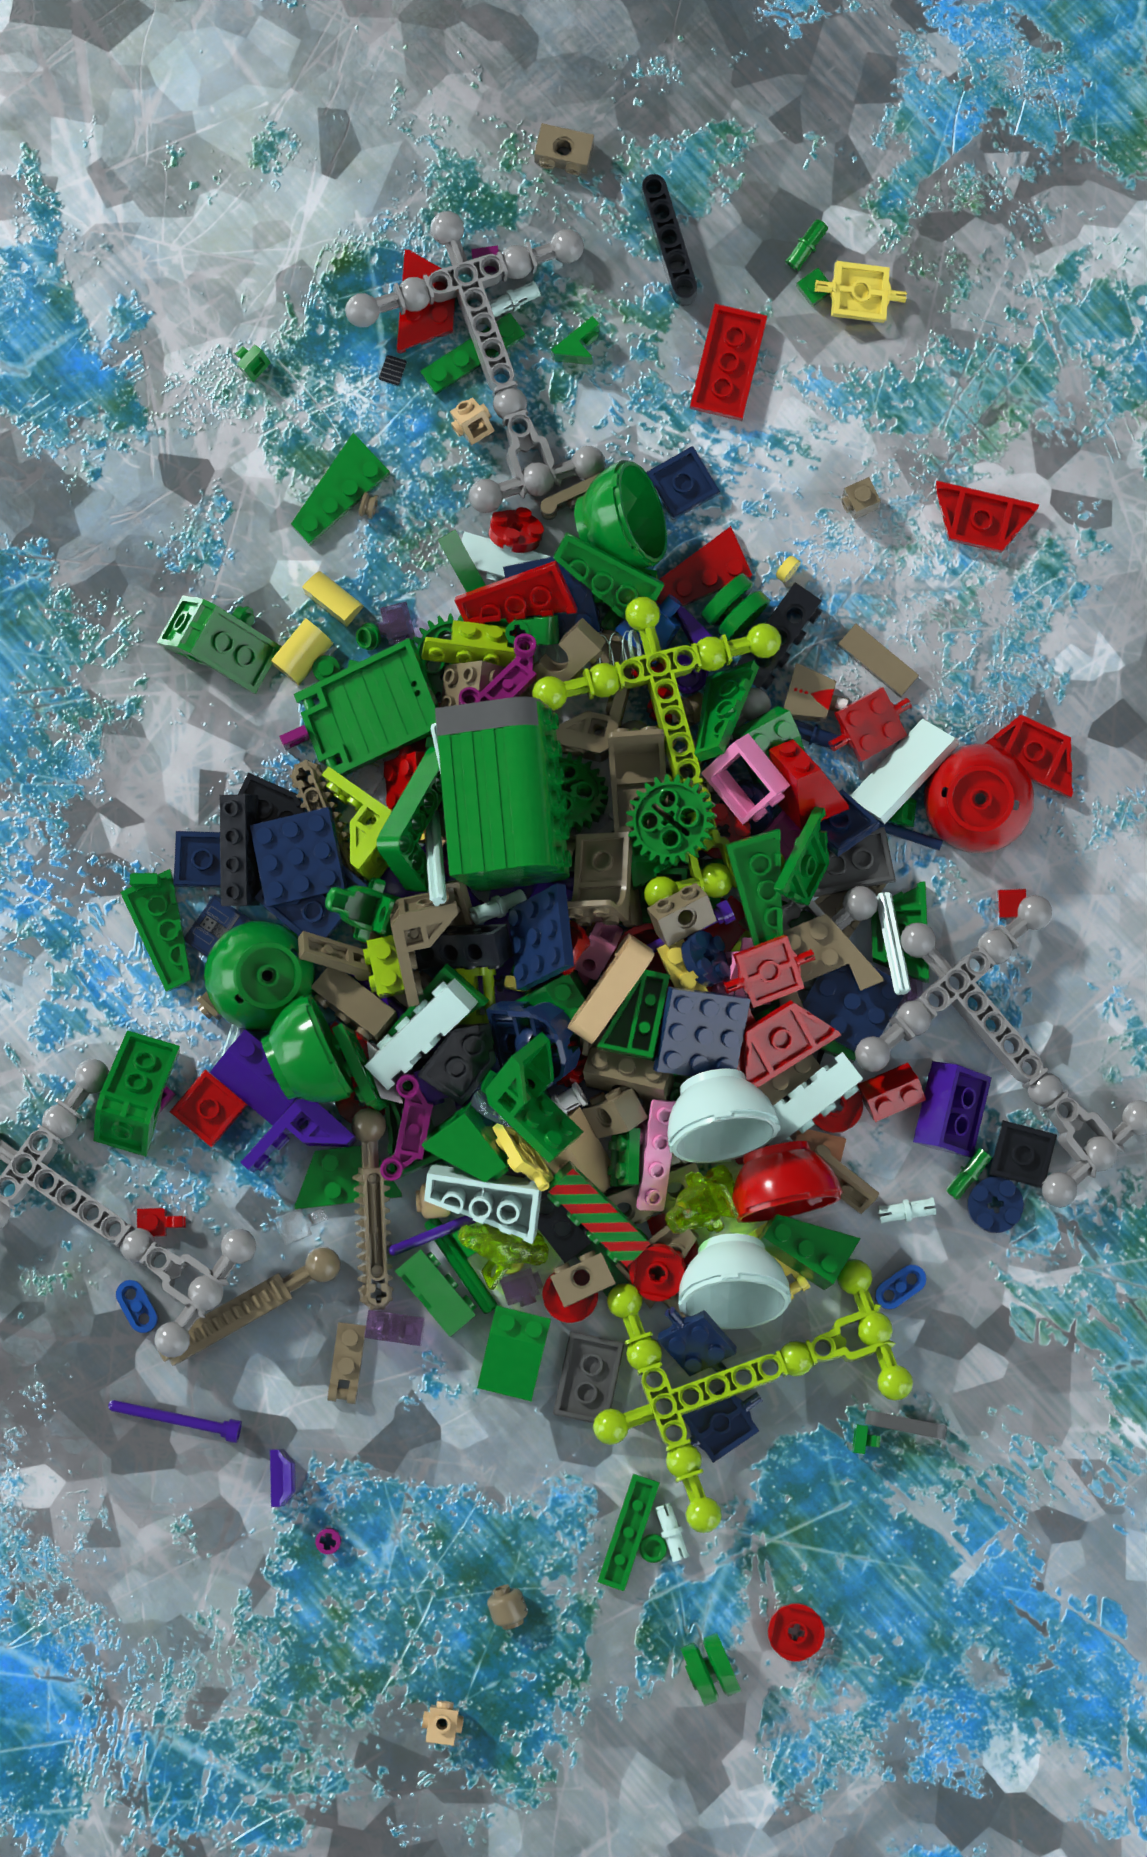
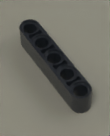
(669, 227)

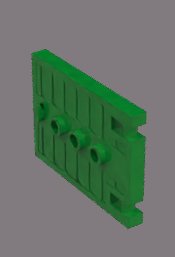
(370, 709)

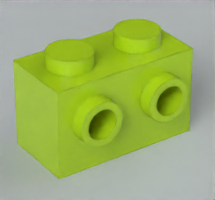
(385, 966)

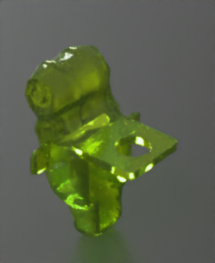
(703, 1202)
(501, 1250)

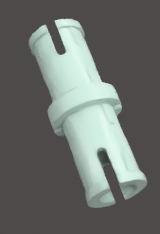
(514, 298)
(496, 907)
(907, 1210)
(671, 1532)

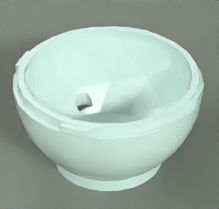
(720, 1118)
(734, 1283)

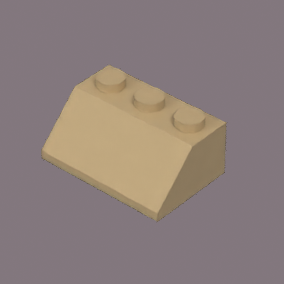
(585, 1154)

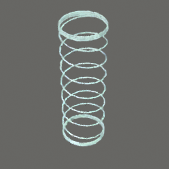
(635, 636)

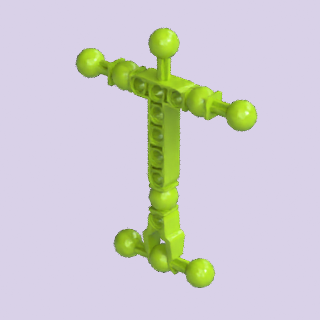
(606, 680)
(793, 1359)

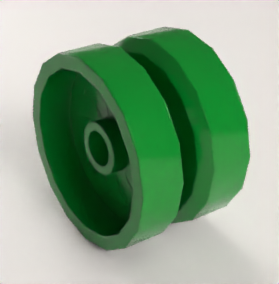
(735, 607)
(710, 1669)

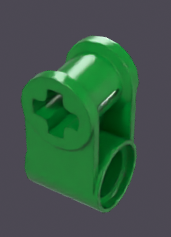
(543, 629)

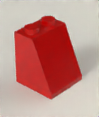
(807, 782)

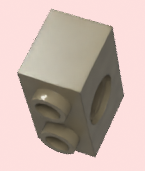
(553, 138)
(681, 914)
(614, 1112)
(599, 1278)

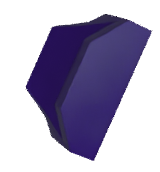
(282, 1477)

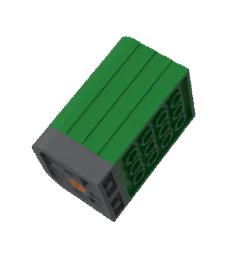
(503, 793)

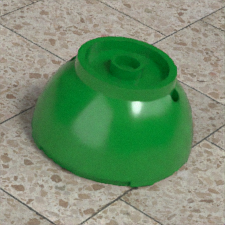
(623, 515)
(237, 968)
(305, 1056)

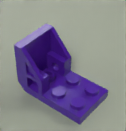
(321, 1131)

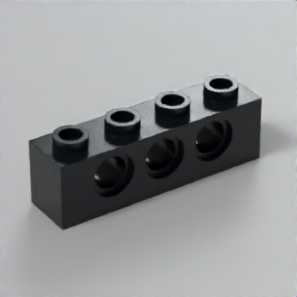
(795, 600)
(237, 852)
(460, 947)
(567, 1245)

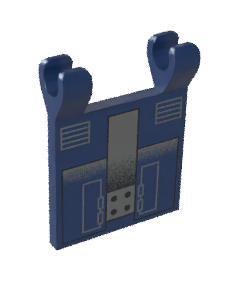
(212, 924)

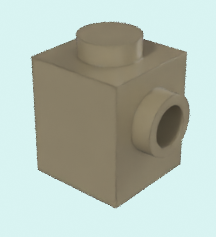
(860, 498)

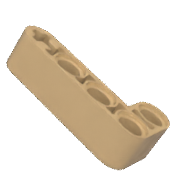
(611, 989)

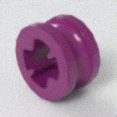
(321, 1546)

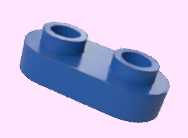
(900, 1287)
(136, 1307)

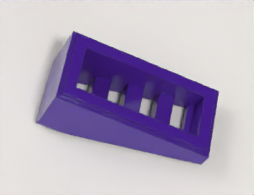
(692, 628)

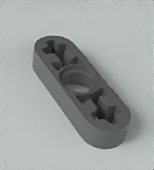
(905, 1424)

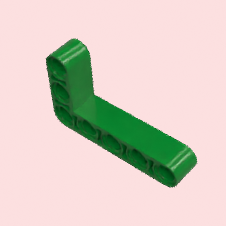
(408, 821)

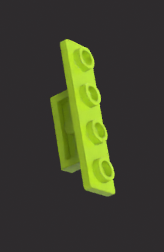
(469, 644)

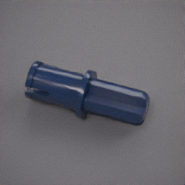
(814, 734)

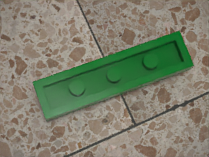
(465, 359)
(628, 1532)

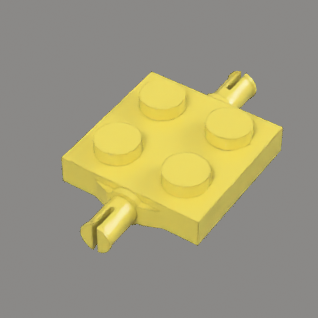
(860, 291)
(523, 1156)

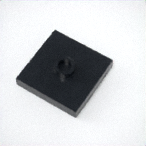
(1022, 1154)

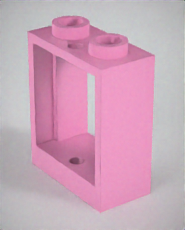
(729, 789)

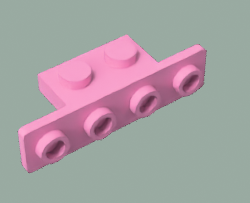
(654, 1157)

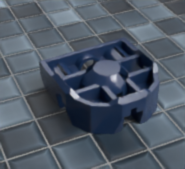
(522, 1022)

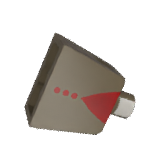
(812, 695)

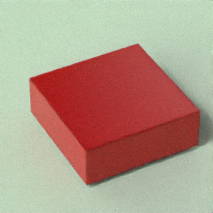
(1009, 902)

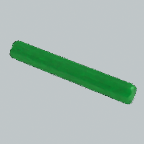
(463, 1269)

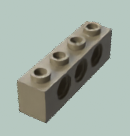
(630, 1193)

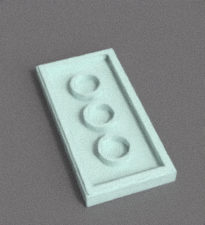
(904, 770)

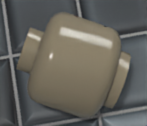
(507, 1607)

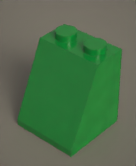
(469, 1144)

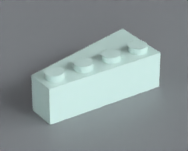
(421, 1033)
(815, 1097)
(503, 1203)

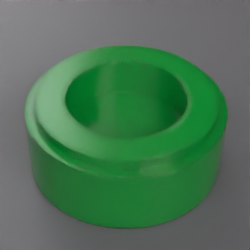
(653, 1548)

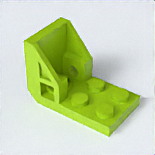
(363, 837)

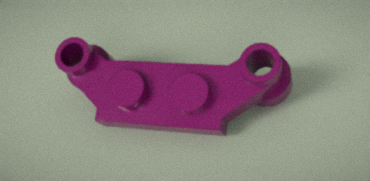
(510, 681)
(412, 1129)

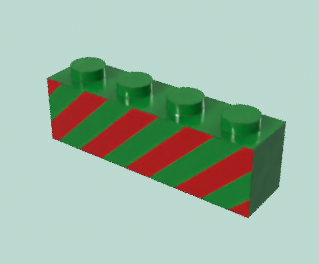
(597, 1214)

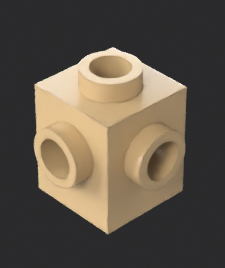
(471, 420)
(442, 1734)

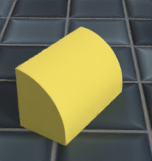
(332, 598)
(301, 651)

